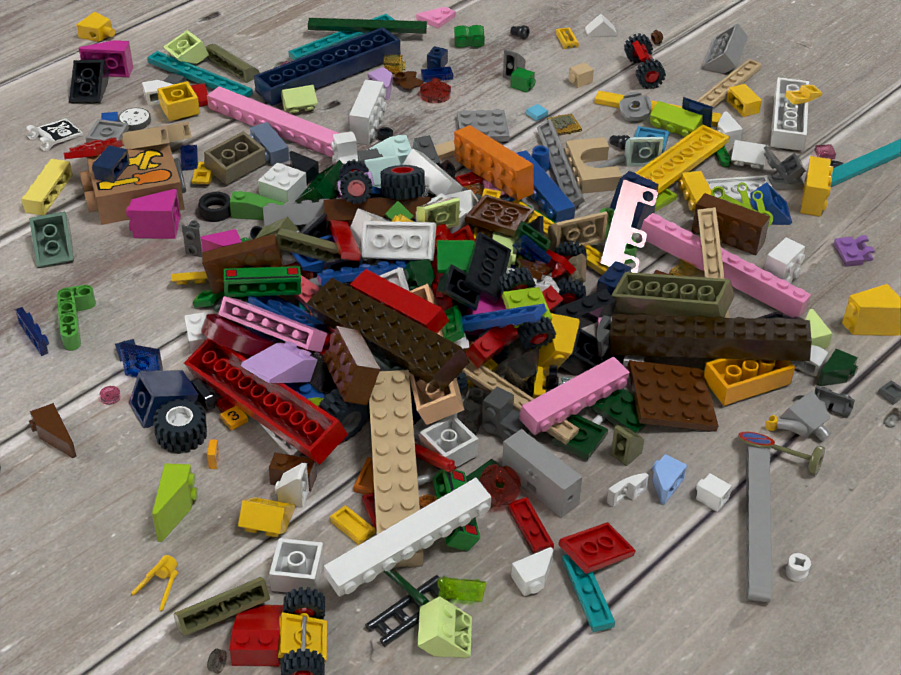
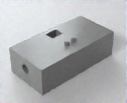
(542, 473)

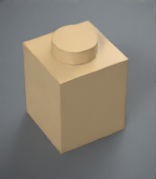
(581, 75)

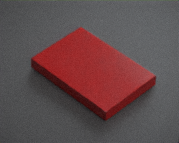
(596, 547)

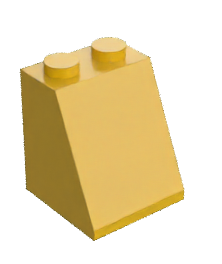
(874, 312)
(563, 344)

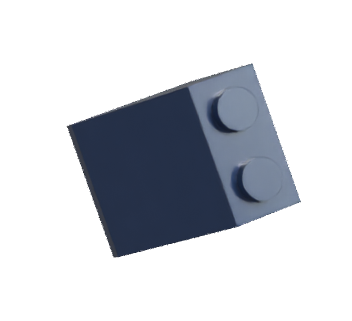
(642, 210)
(158, 388)

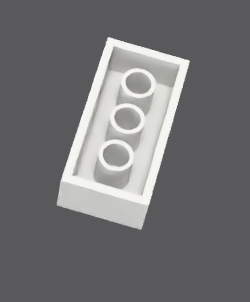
(368, 111)

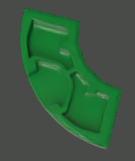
(207, 298)

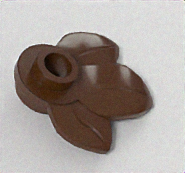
(407, 80)

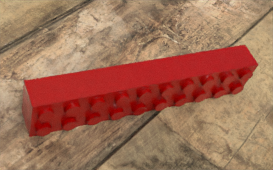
(271, 404)

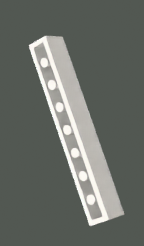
(407, 537)

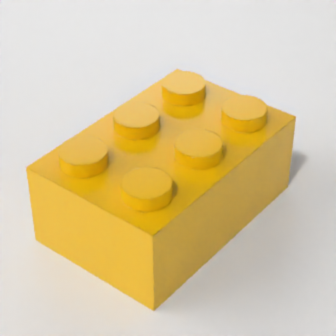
(816, 186)

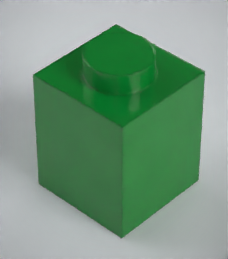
(522, 79)

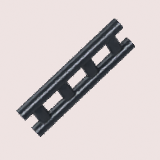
(396, 609)

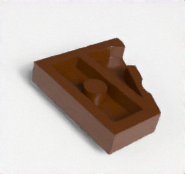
(538, 269)

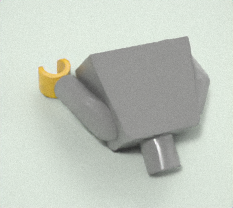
(803, 417)

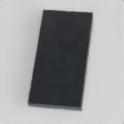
(486, 265)

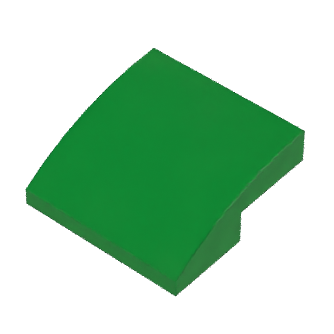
(453, 252)

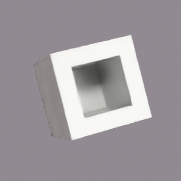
(713, 492)

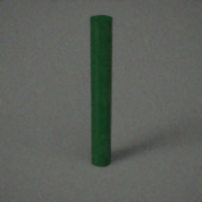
(407, 587)

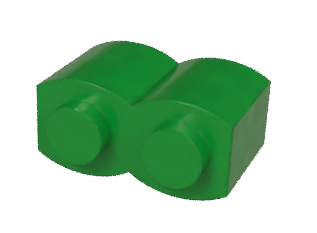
(469, 36)

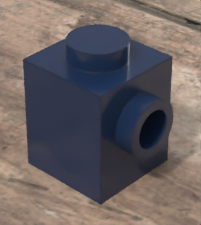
(437, 57)

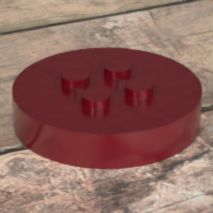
(236, 335)

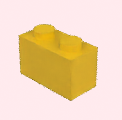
(744, 100)

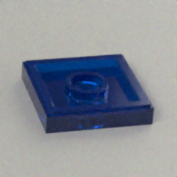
(140, 358)

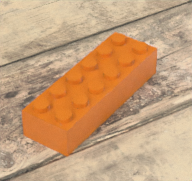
(494, 162)

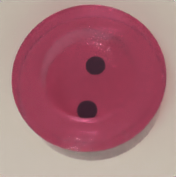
(110, 395)

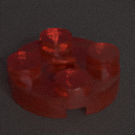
(435, 91)
(506, 475)

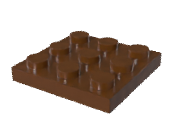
(498, 215)

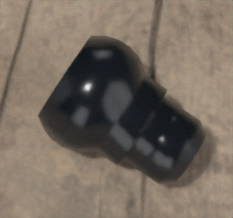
(520, 31)
(619, 141)

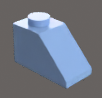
(667, 477)

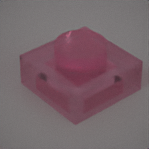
(825, 151)

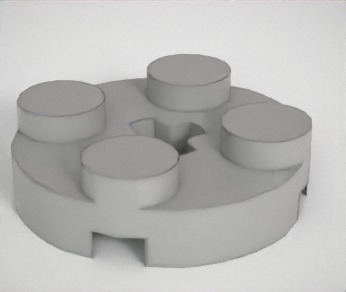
(635, 114)

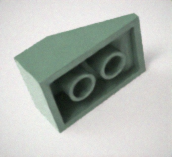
(51, 239)

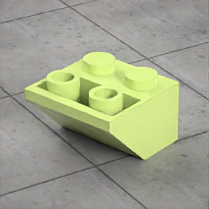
(444, 629)

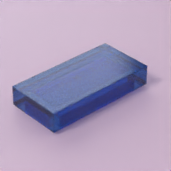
(441, 73)

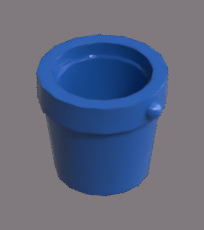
(541, 156)

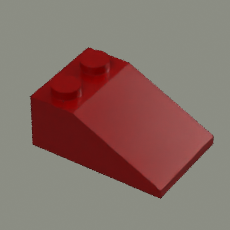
(256, 636)

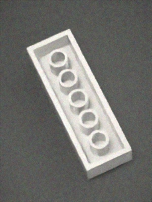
(788, 120)

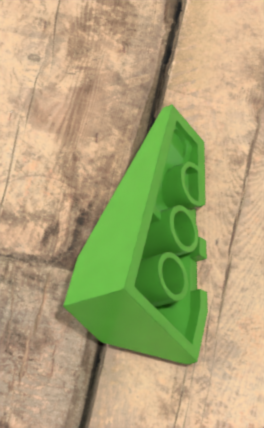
(249, 205)

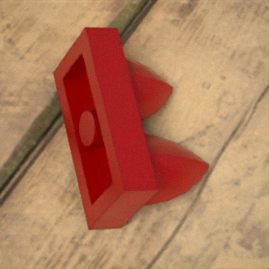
(559, 265)

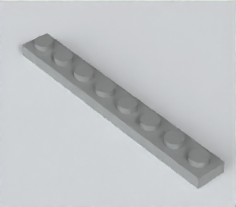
(560, 162)

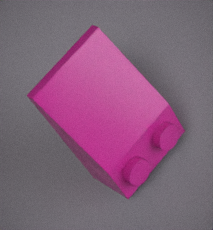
(115, 53)

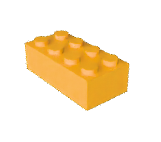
(743, 378)

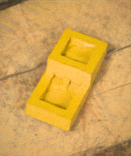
(804, 94)
(202, 175)

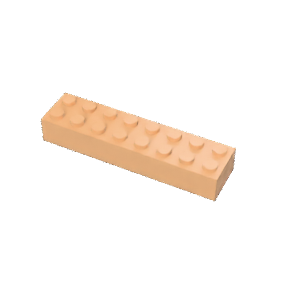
(431, 402)

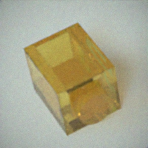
(394, 63)

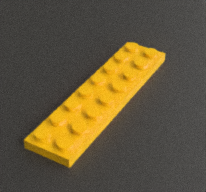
(683, 156)

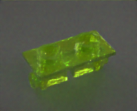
(461, 589)

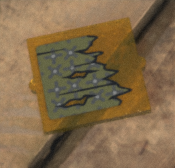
(565, 124)

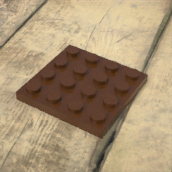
(672, 396)

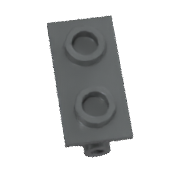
(192, 239)
(841, 403)

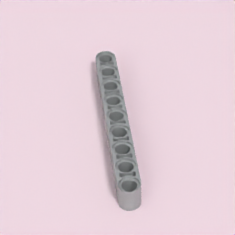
(758, 525)

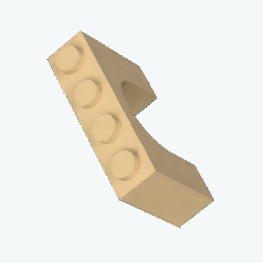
(156, 135)
(587, 177)

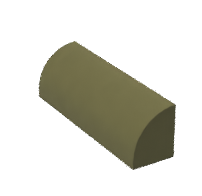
(231, 63)
(307, 245)
(221, 606)

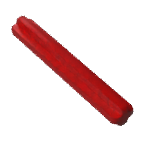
(434, 458)

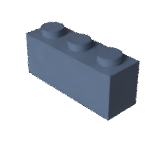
(275, 148)

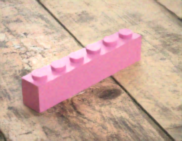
(272, 324)
(573, 396)

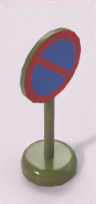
(762, 441)

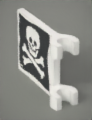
(54, 133)

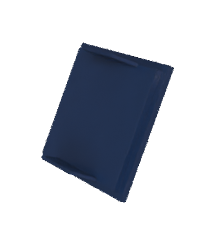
(699, 108)

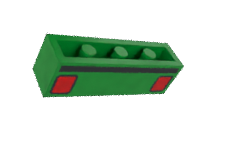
(262, 281)
(461, 537)

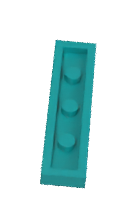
(589, 596)

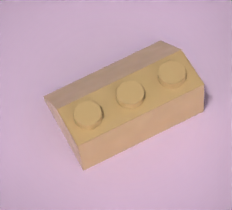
(585, 230)

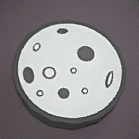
(136, 118)

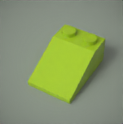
(173, 498)

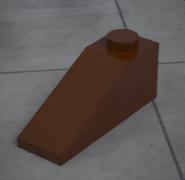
(51, 429)

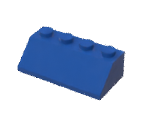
(286, 309)

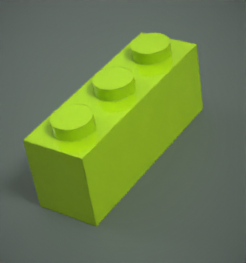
(675, 119)

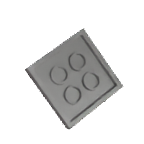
(490, 122)

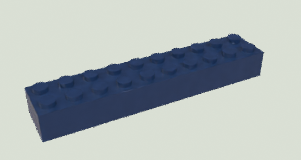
(327, 65)

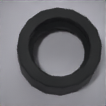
(217, 214)

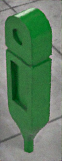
(723, 157)

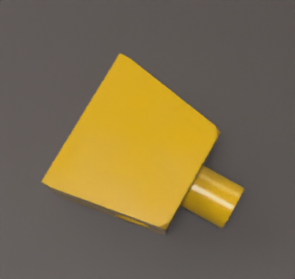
(95, 27)

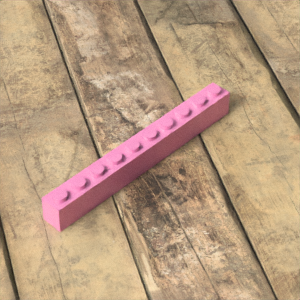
(285, 125)
(743, 275)

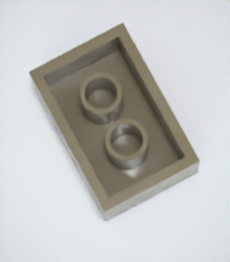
(234, 157)

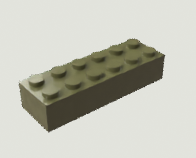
(672, 295)

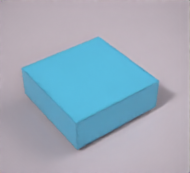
(537, 112)

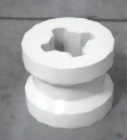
(798, 567)

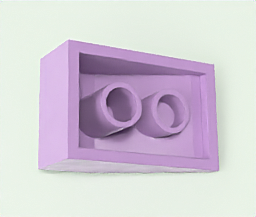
(282, 364)

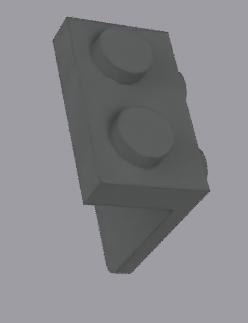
(788, 169)

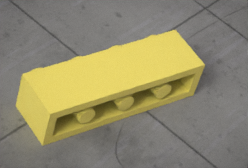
(47, 187)

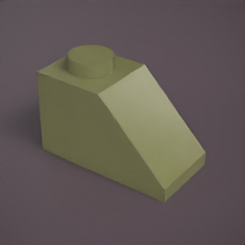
(626, 445)

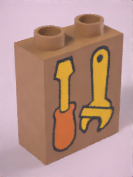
(148, 173)

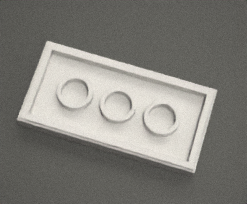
(730, 185)
(398, 240)

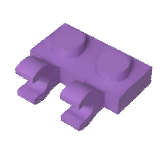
(849, 250)

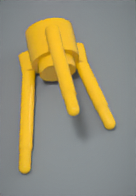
(163, 569)

